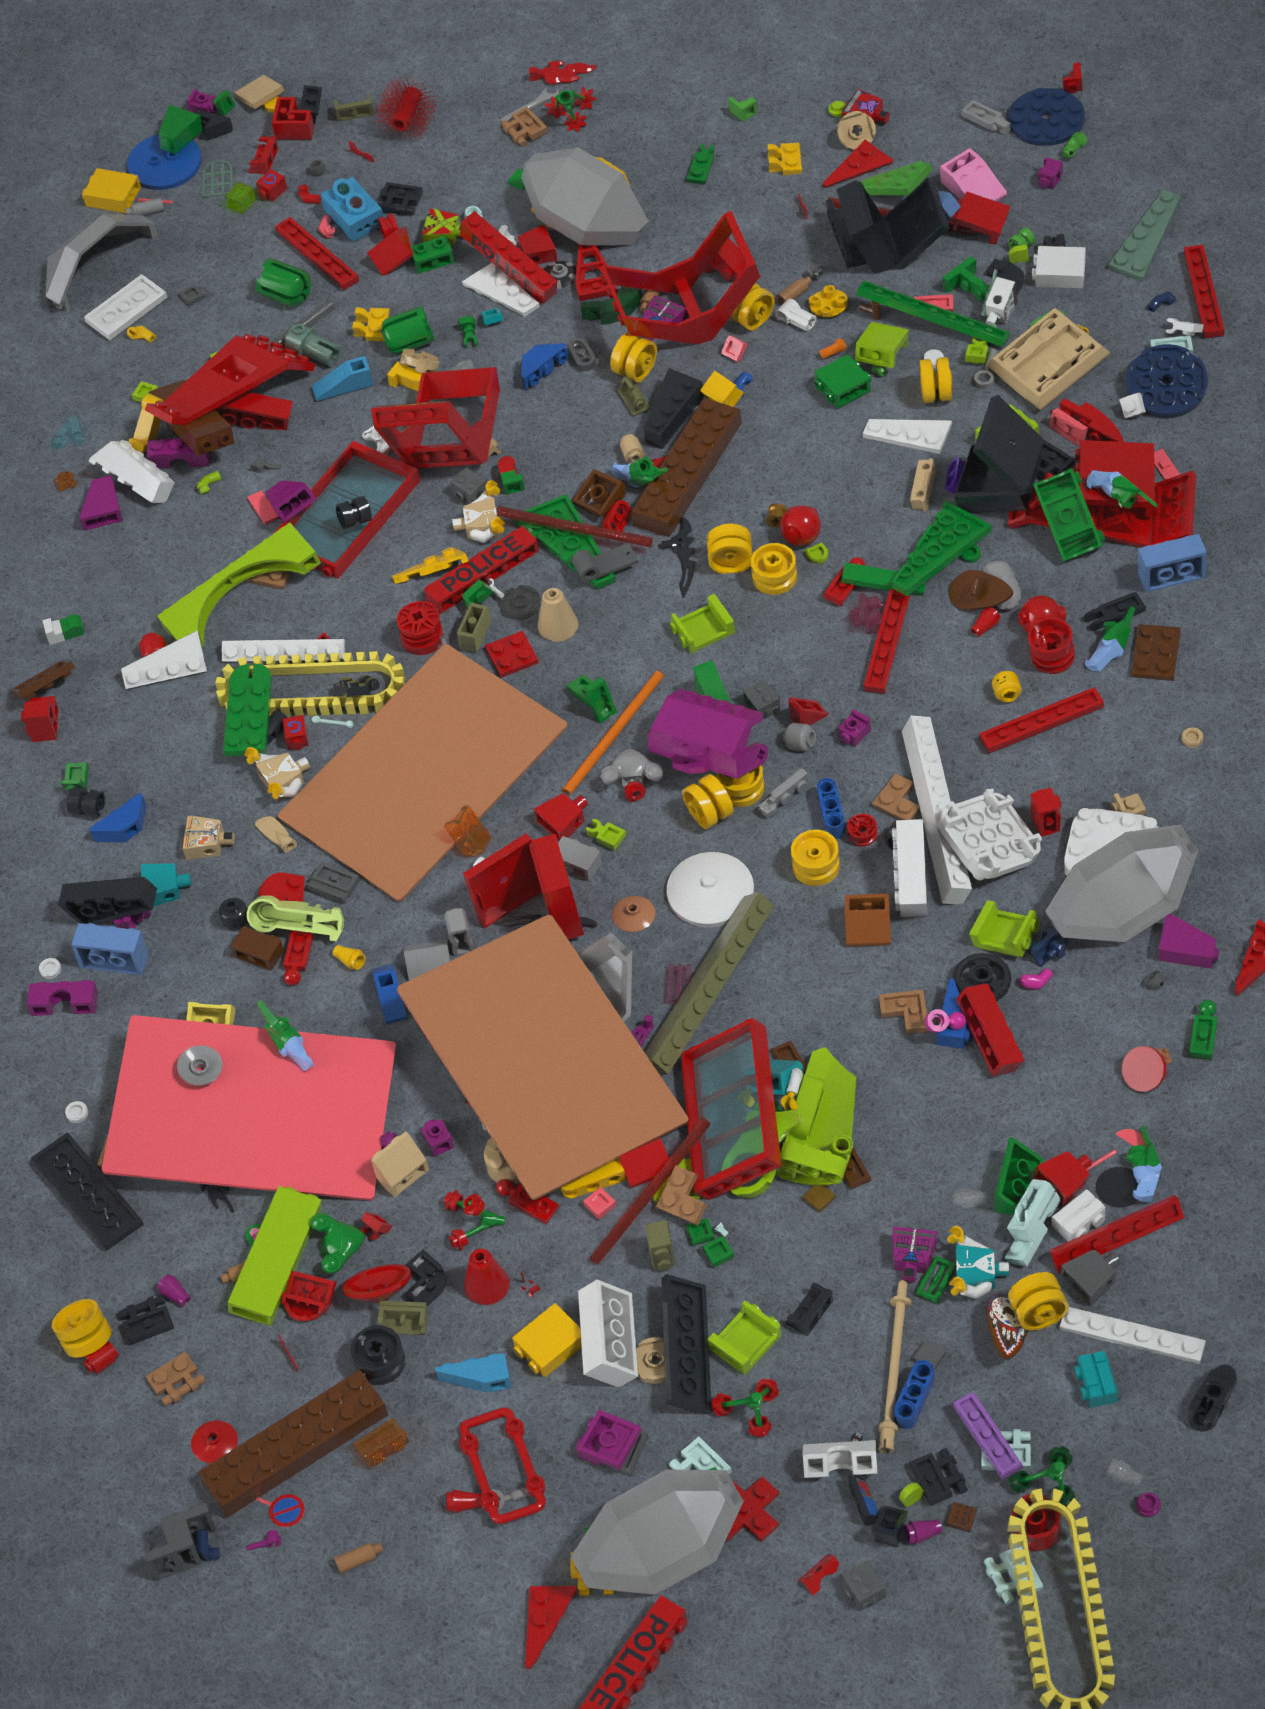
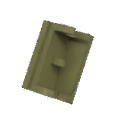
(354, 109)
(404, 1317)

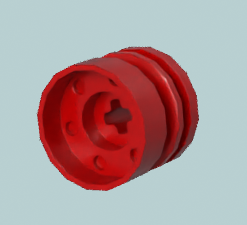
(419, 627)
(1051, 645)

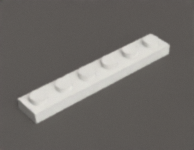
(238, 649)
(1133, 1335)

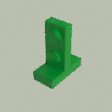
(964, 276)
(594, 695)

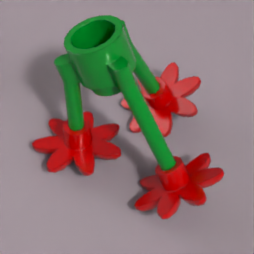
(566, 100)

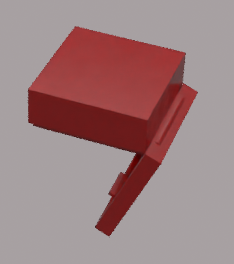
(529, 870)

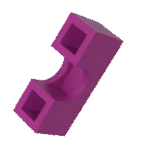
(166, 450)
(44, 996)

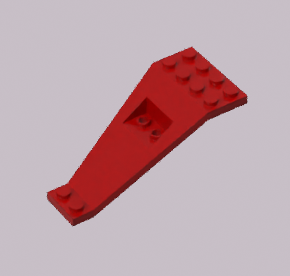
(229, 373)
(1170, 520)

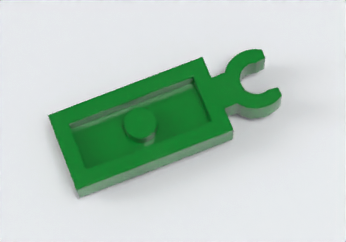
(701, 165)

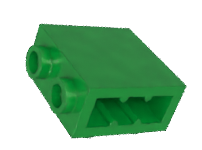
(842, 381)

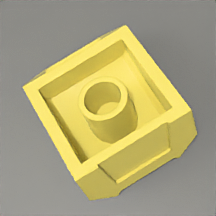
(211, 1013)

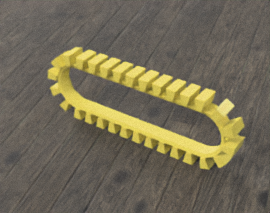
(388, 666)
(1090, 1602)

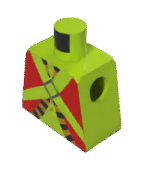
(441, 224)

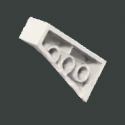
(134, 470)

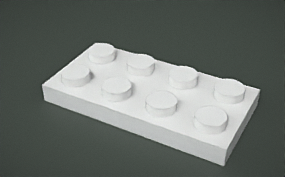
(125, 307)

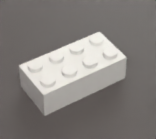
(910, 862)
(607, 1333)

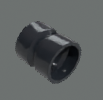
(351, 513)
(85, 802)

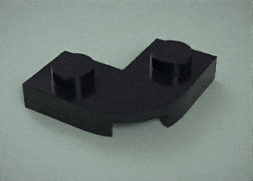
(1007, 271)
(431, 1277)

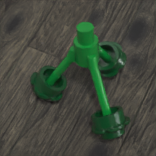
(1059, 1460)

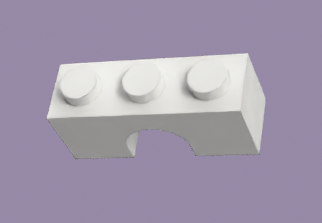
(825, 1457)

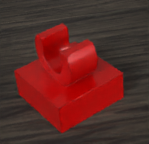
(375, 1223)

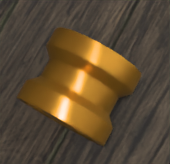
(775, 513)

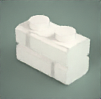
(1079, 1216)

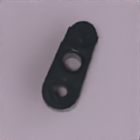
(1219, 1381)

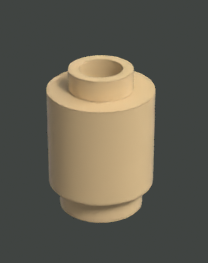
(631, 448)

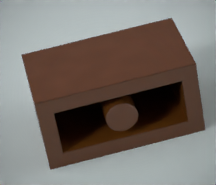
(257, 948)

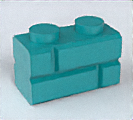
(1096, 1378)

